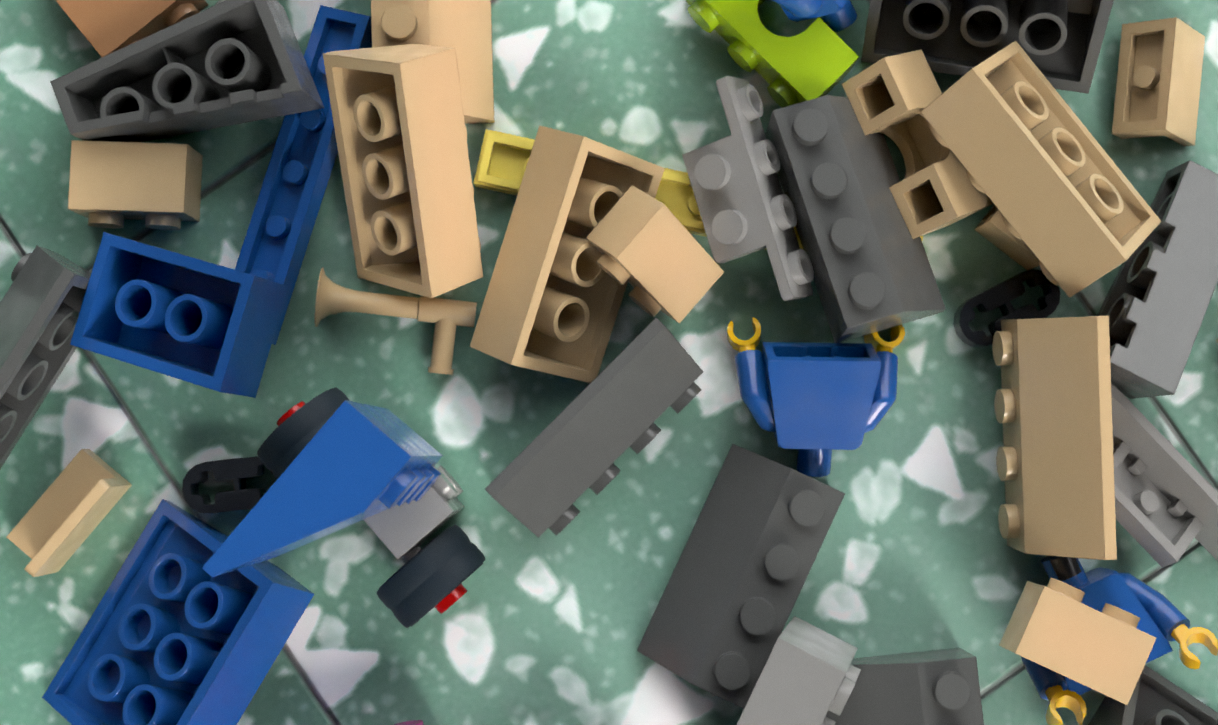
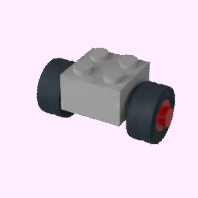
(430, 574)

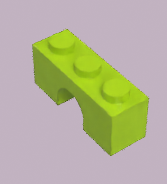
(794, 66)

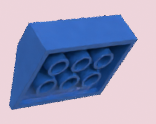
(346, 473)
(173, 638)

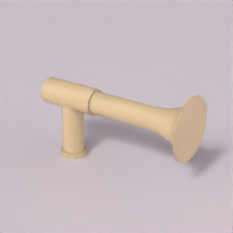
(443, 312)

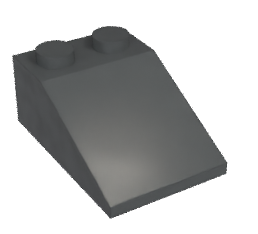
(915, 690)

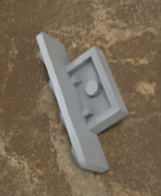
(742, 193)
(1157, 490)

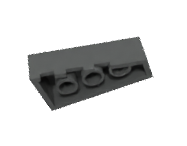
(192, 77)

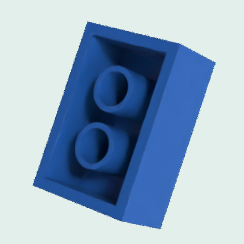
(179, 316)

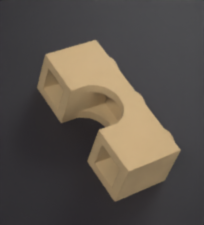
(890, 102)

